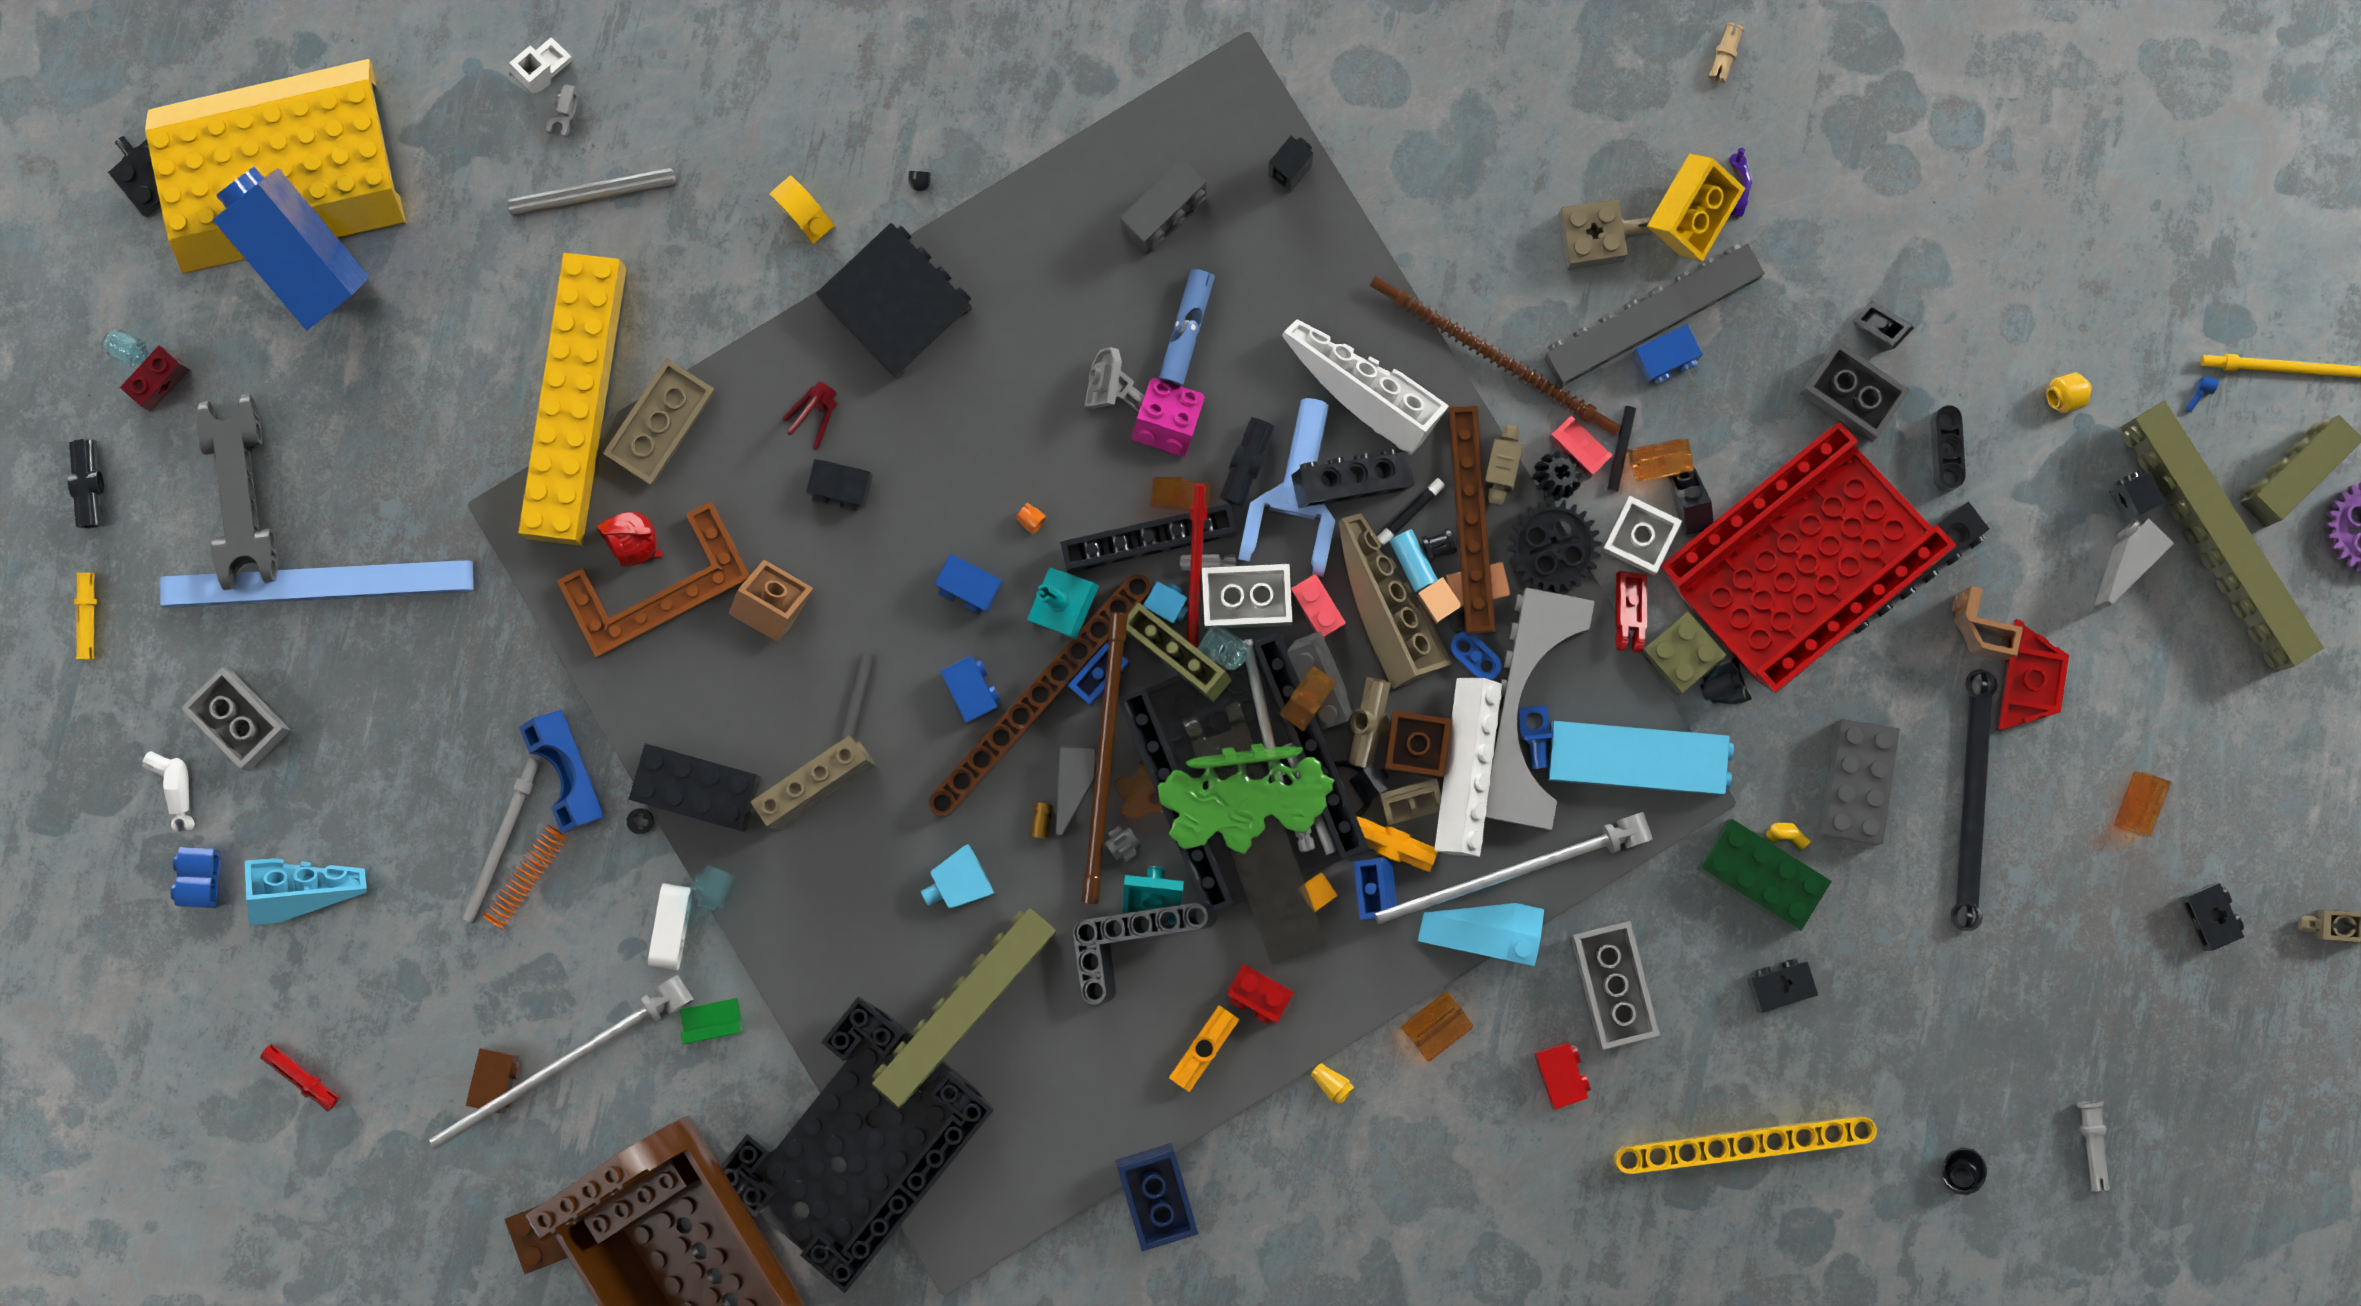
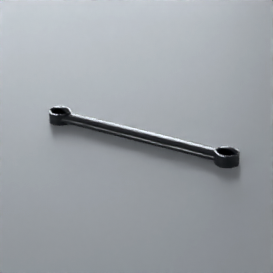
(1974, 800)

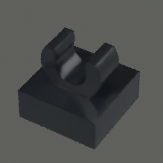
(1369, 783)

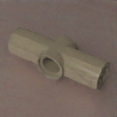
(1369, 722)

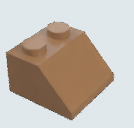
(770, 600)

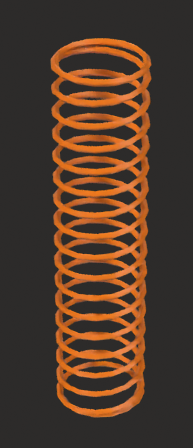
(556, 835)

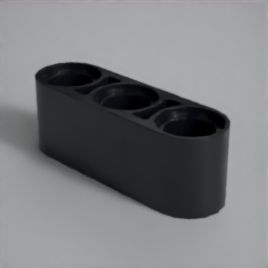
(1942, 461)

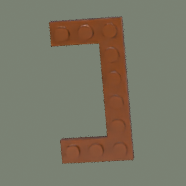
(610, 633)

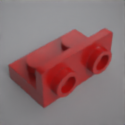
(1259, 994)

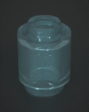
(125, 347)

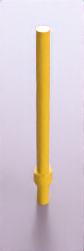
(2233, 362)

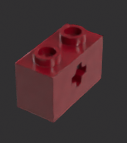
(154, 378)

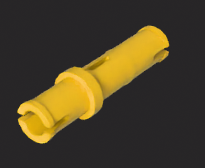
(85, 616)

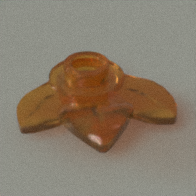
(1136, 792)

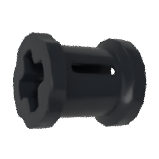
(1448, 546)

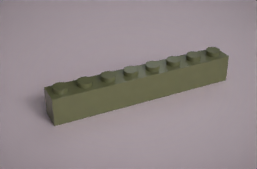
(963, 1008)

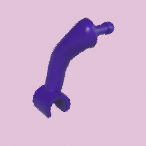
(1742, 171)

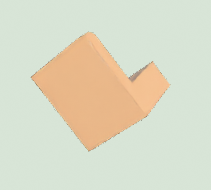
(1439, 600)

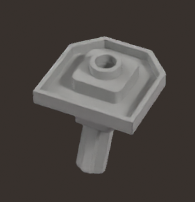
(1110, 383)

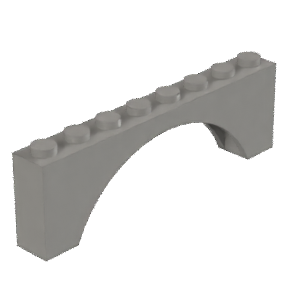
(1542, 623)

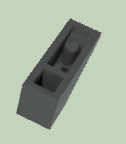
(1076, 777)

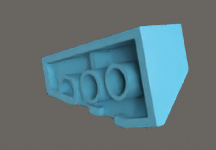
(287, 890)
(1494, 931)

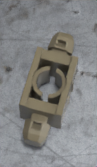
(1503, 464)
(2321, 925)

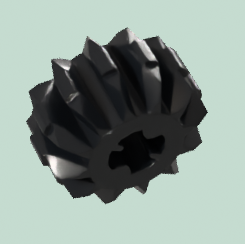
(1557, 486)

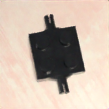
(136, 176)

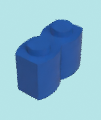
(196, 877)

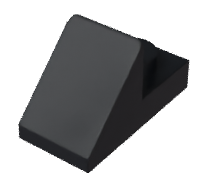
(1882, 325)

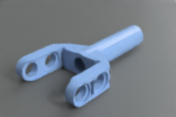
(1282, 499)

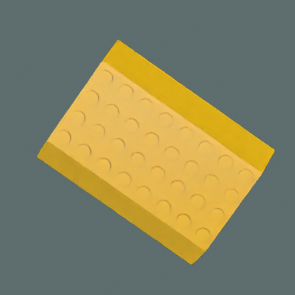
(310, 126)

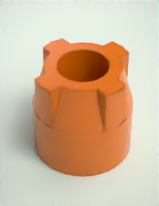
(1031, 518)

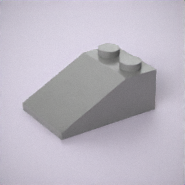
(2130, 558)

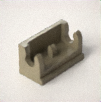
(1411, 801)

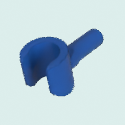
(2205, 384)

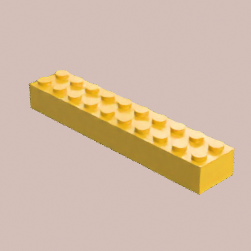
(572, 399)

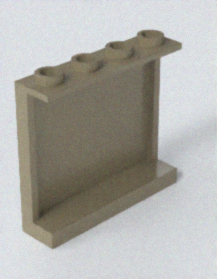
(813, 783)

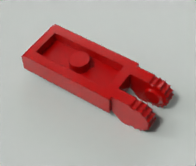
(1631, 609)

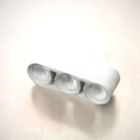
(670, 927)

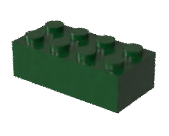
(1764, 875)

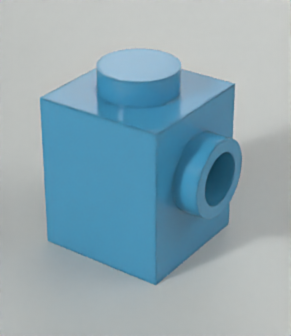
(1167, 603)

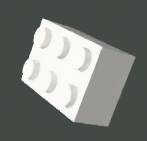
(1247, 596)

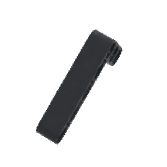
(1131, 930)

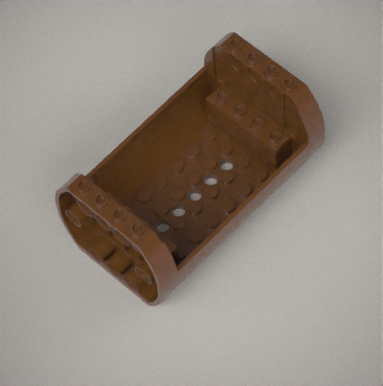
(629, 1237)

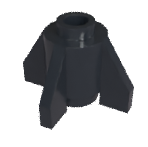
(1725, 684)

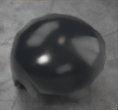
(1964, 1171)

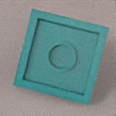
(1062, 602)
(1151, 892)

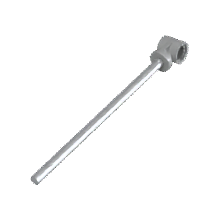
(1630, 831)
(669, 996)

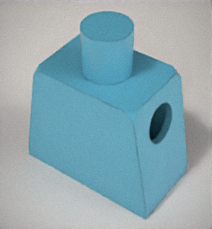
(958, 880)

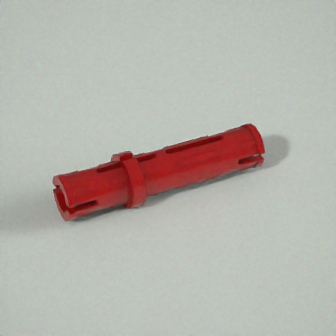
(304, 1081)

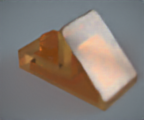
(1175, 493)
(1308, 698)

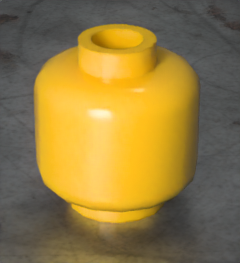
(2069, 392)

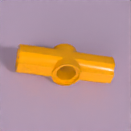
(1397, 845)
(1216, 1032)

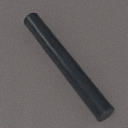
(1621, 448)

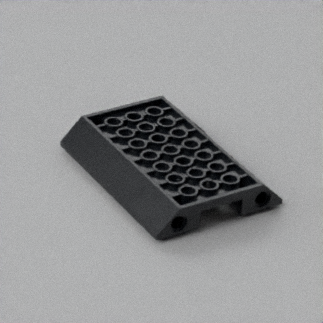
(885, 1166)

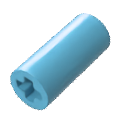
(1413, 560)

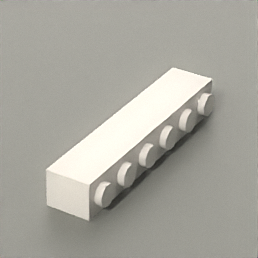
(1468, 767)

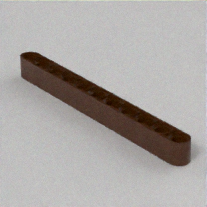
(1027, 703)

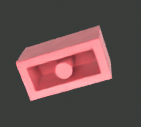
(1317, 606)

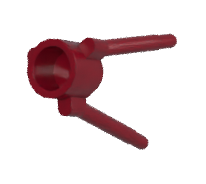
(819, 397)

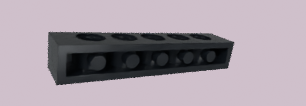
(1971, 528)
(1144, 539)

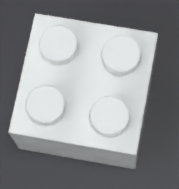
(1642, 536)

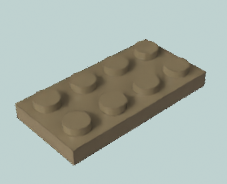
(659, 422)

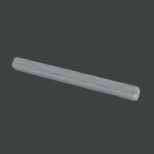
(591, 191)

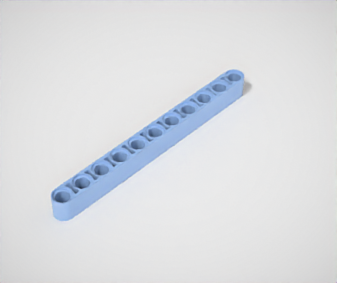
(319, 584)

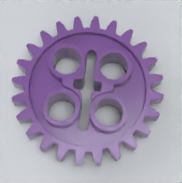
(2343, 523)

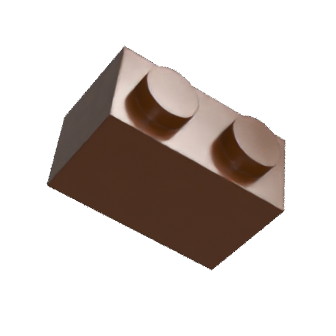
(492, 1077)

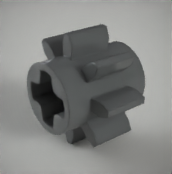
(1122, 843)

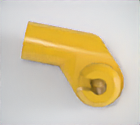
(1787, 831)

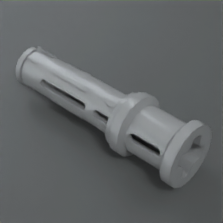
(2093, 1131)

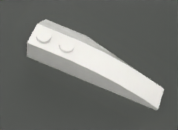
(1381, 399)

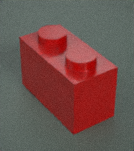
(1561, 1075)

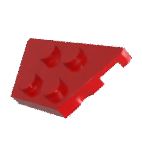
(2032, 680)

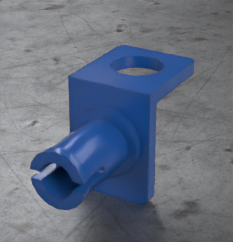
(1536, 738)

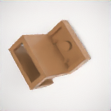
(1965, 618)

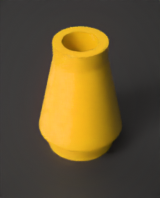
(1334, 1085)

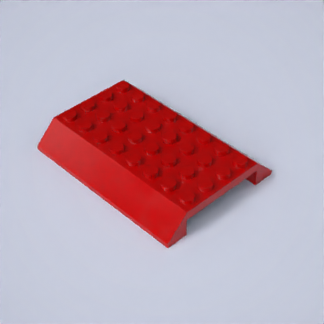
(1804, 559)

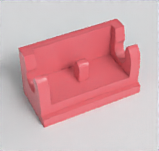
(1583, 447)

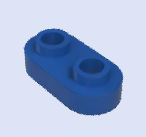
(1475, 656)

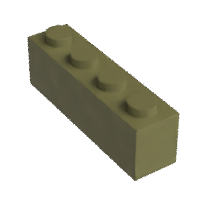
(1176, 652)

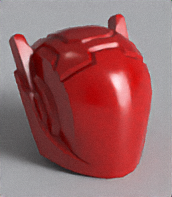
(630, 538)

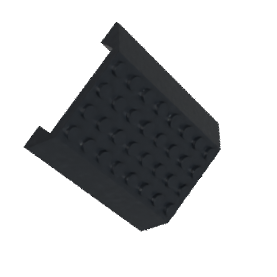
(1162, 740)

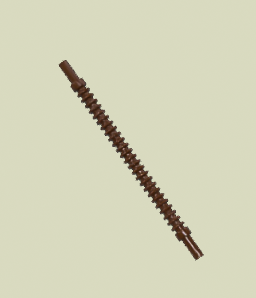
(1587, 412)

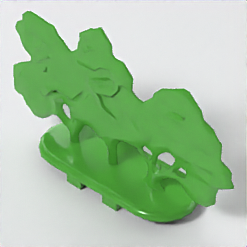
(1239, 803)

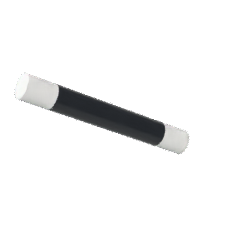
(1397, 524)

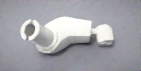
(175, 787)

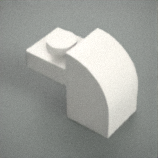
(538, 66)

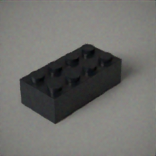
(694, 787)

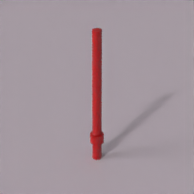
(1198, 515)

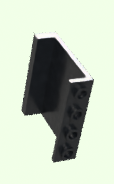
(894, 299)

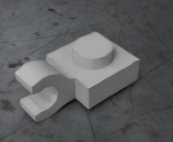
(566, 104)

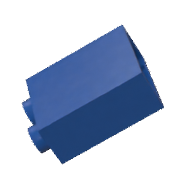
(288, 245)

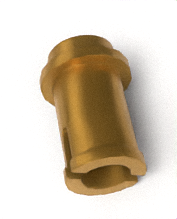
(1041, 820)

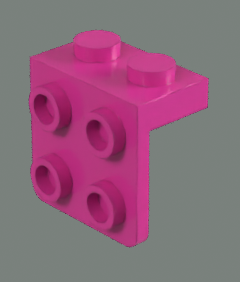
(1168, 417)

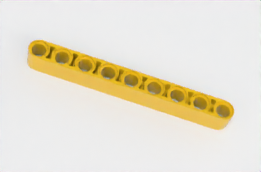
(1758, 1148)

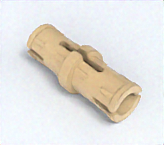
(1726, 52)

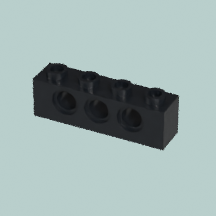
(1312, 492)

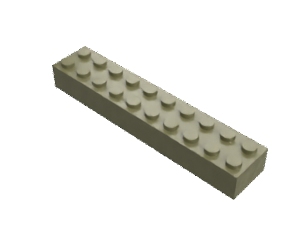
(2221, 538)

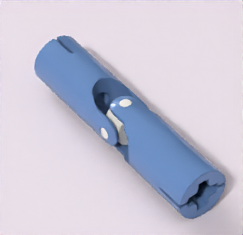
(1185, 331)

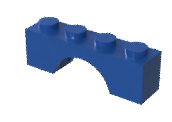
(552, 740)

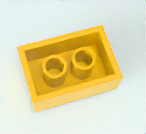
(1696, 207)

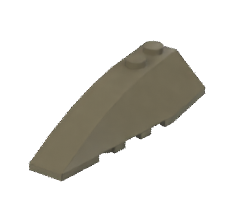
(1393, 621)

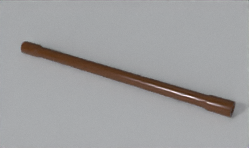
(1116, 638)

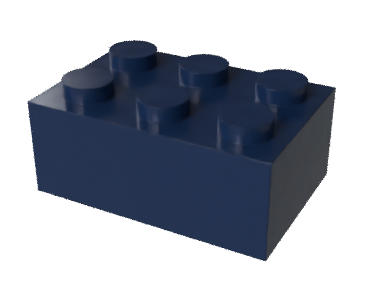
(1156, 1197)

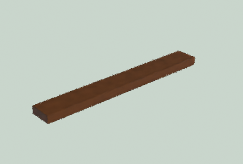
(1471, 520)

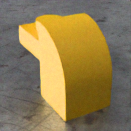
(802, 209)

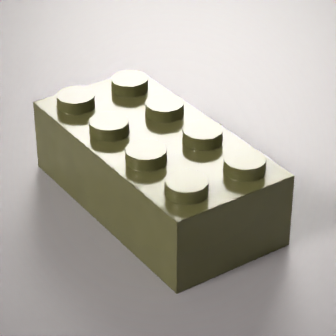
(2301, 471)

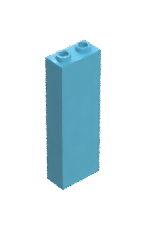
(1639, 758)

